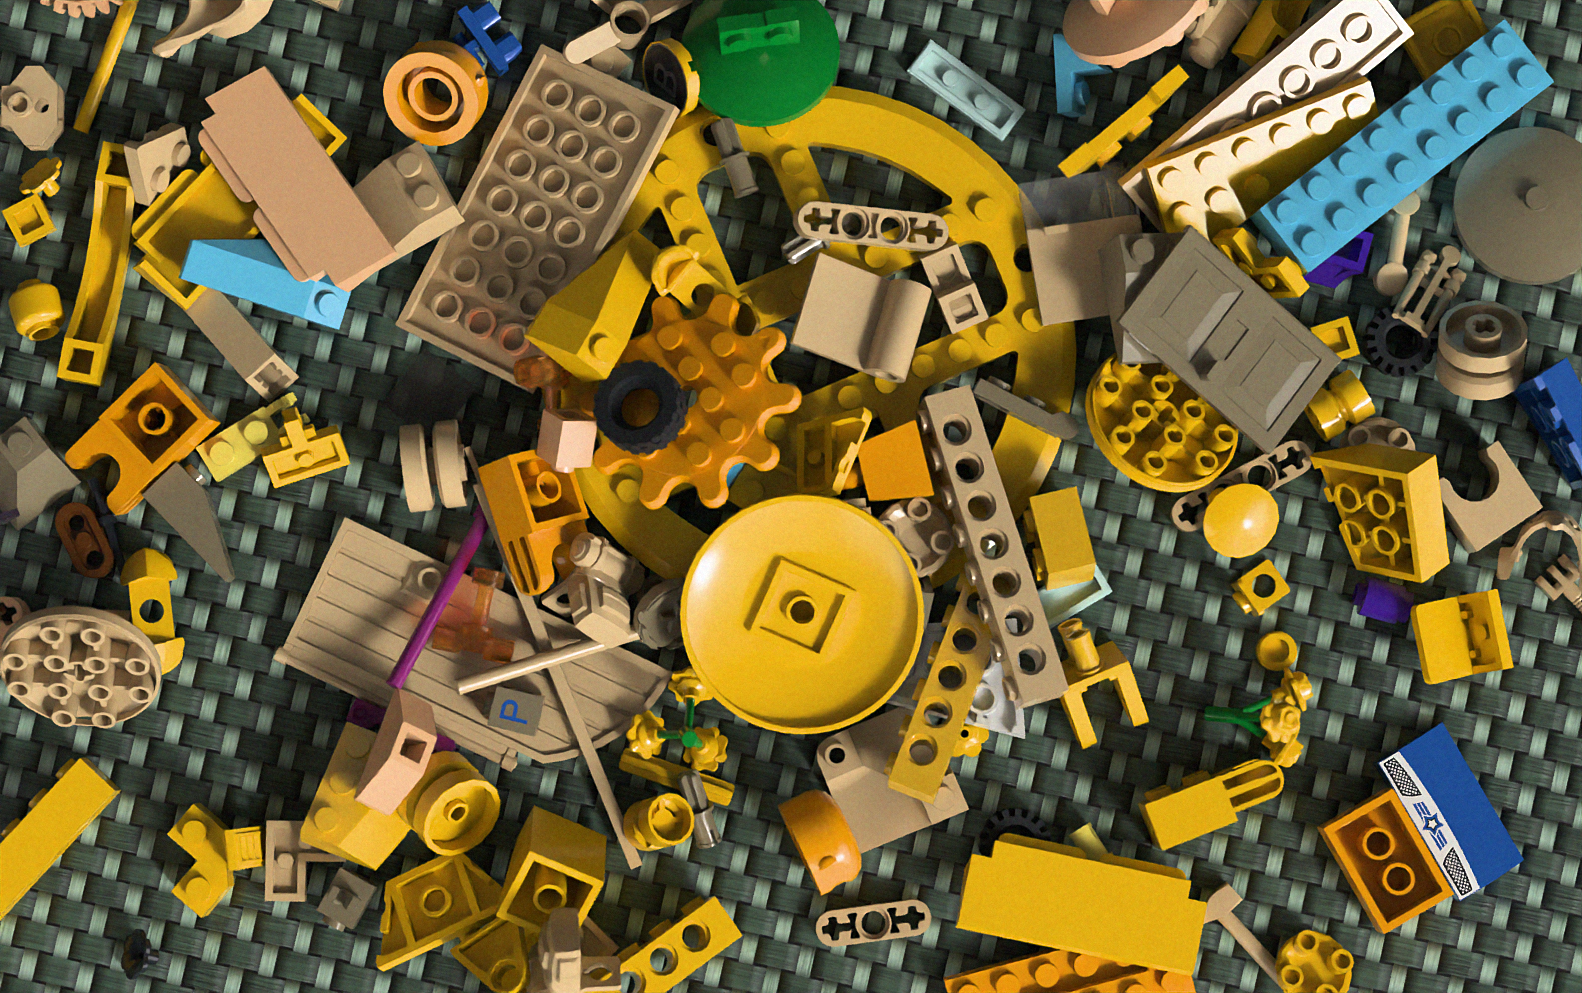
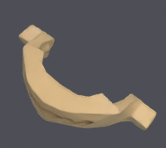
(1552, 520)

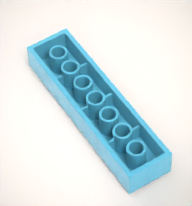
(1402, 148)

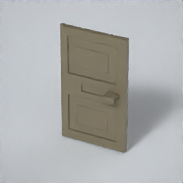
(1228, 340)

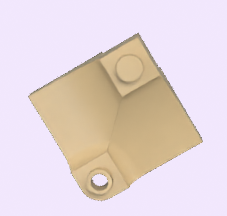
(862, 789)

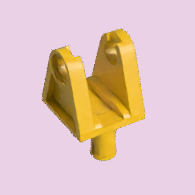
(1088, 666)
(498, 955)

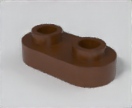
(84, 541)

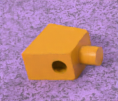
(892, 466)

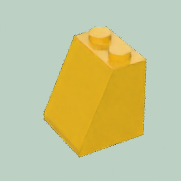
(552, 868)

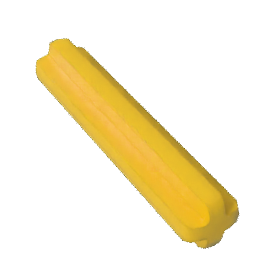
(667, 774)

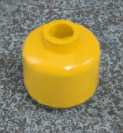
(36, 310)

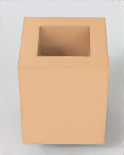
(566, 439)

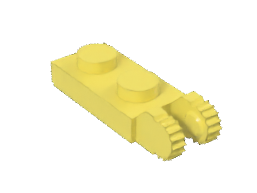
(243, 440)

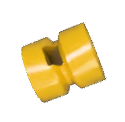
(1341, 403)
(658, 822)

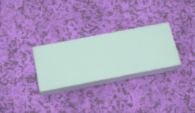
(965, 91)

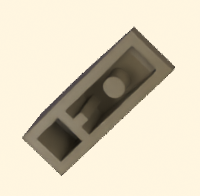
(191, 512)

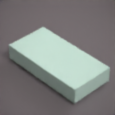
(1068, 600)

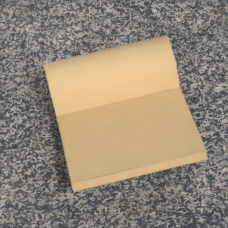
(861, 318)

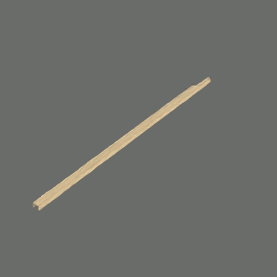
(562, 688)

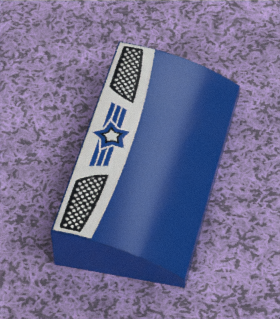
(1449, 811)

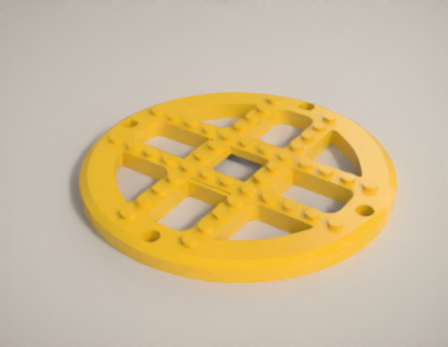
(981, 212)

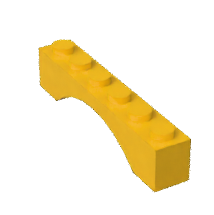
(97, 307)

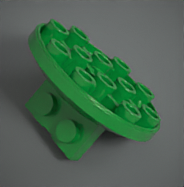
(762, 58)

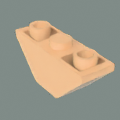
(398, 753)

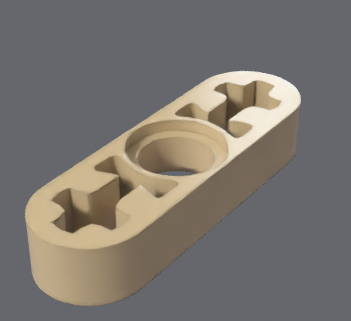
(901, 909)

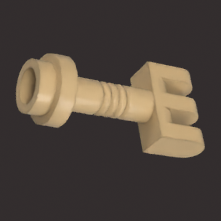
(1564, 583)

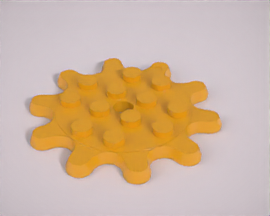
(730, 405)

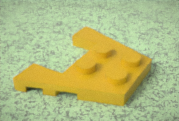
(1128, 125)

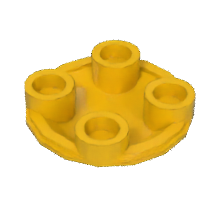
(1240, 519)
(1313, 964)

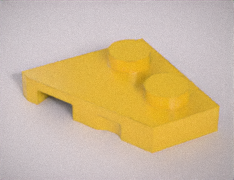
(828, 451)

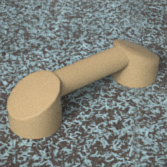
(1393, 276)

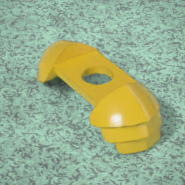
(677, 272)
(148, 578)

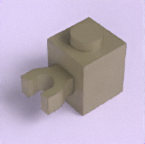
(346, 899)

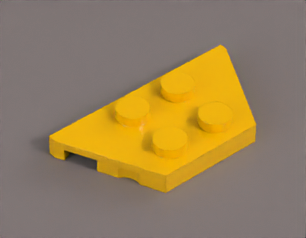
(434, 907)

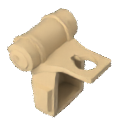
(1217, 29)
(598, 589)
(557, 959)

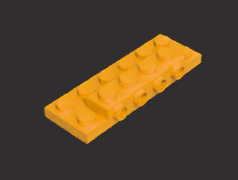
(1066, 972)

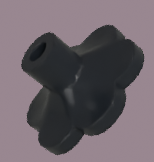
(138, 954)

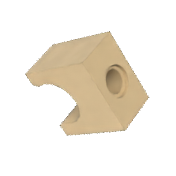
(1501, 509)

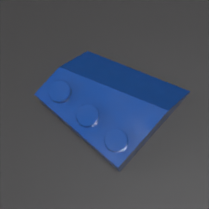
(1555, 409)

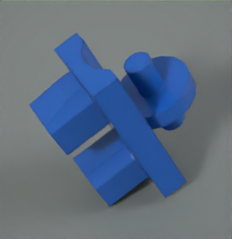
(476, 23)

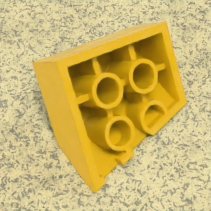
(1387, 508)
(340, 822)

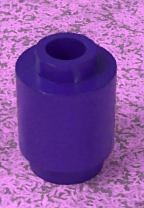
(1382, 600)

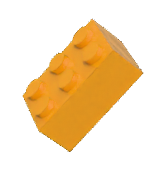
(1385, 860)

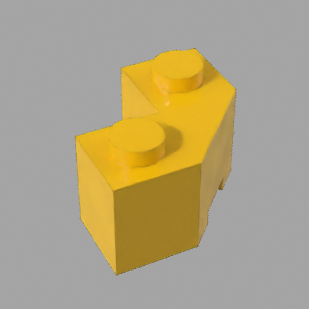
(208, 879)

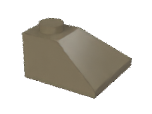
(31, 472)

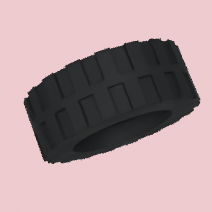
(613, 393)

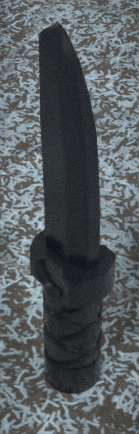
(106, 518)

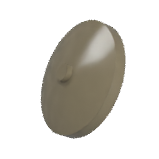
(1522, 205)

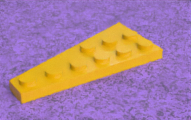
(1243, 168)

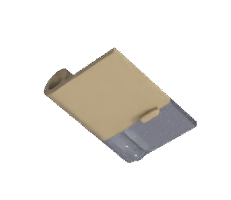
(1065, 229)

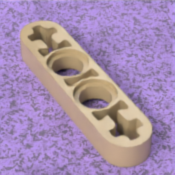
(870, 231)
(1240, 475)

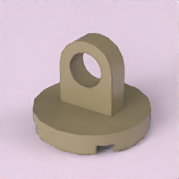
(658, 612)

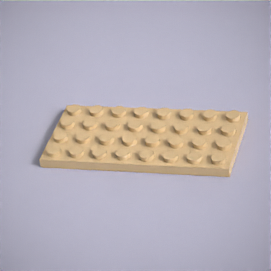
(536, 210)

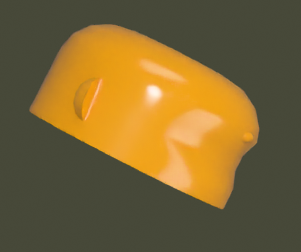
(417, 110)
(822, 839)

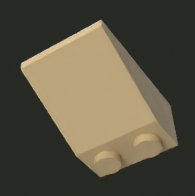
(409, 200)

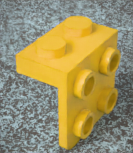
(1461, 636)

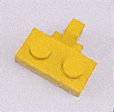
(303, 451)

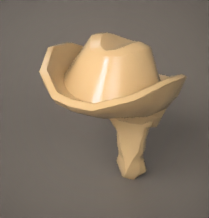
(214, 17)

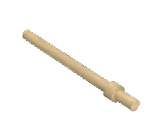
(534, 663)

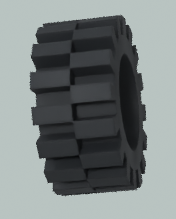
(1387, 361)
(1009, 819)

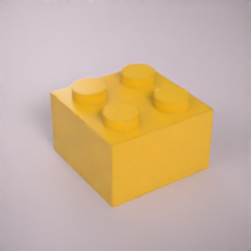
(1060, 538)

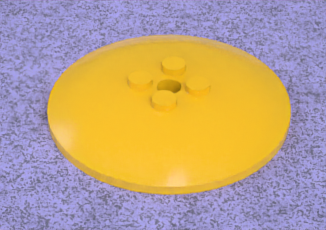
(790, 670)

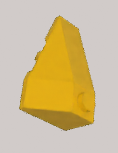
(596, 312)

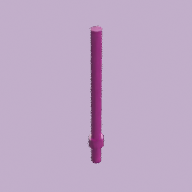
(439, 600)

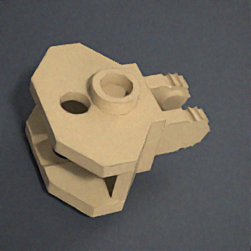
(23, 107)

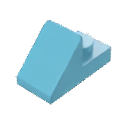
(1070, 70)

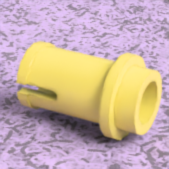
(1089, 842)

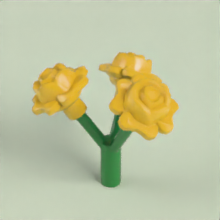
(1278, 717)
(702, 745)

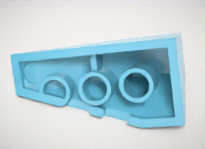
(257, 274)

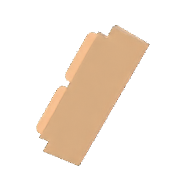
(300, 192)

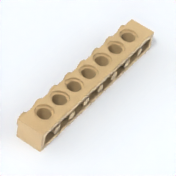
(959, 410)

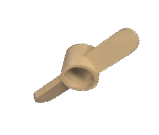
(607, 33)

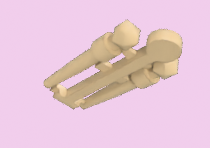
(1449, 257)

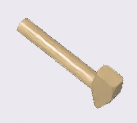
(1219, 907)

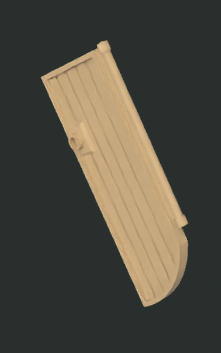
(372, 601)

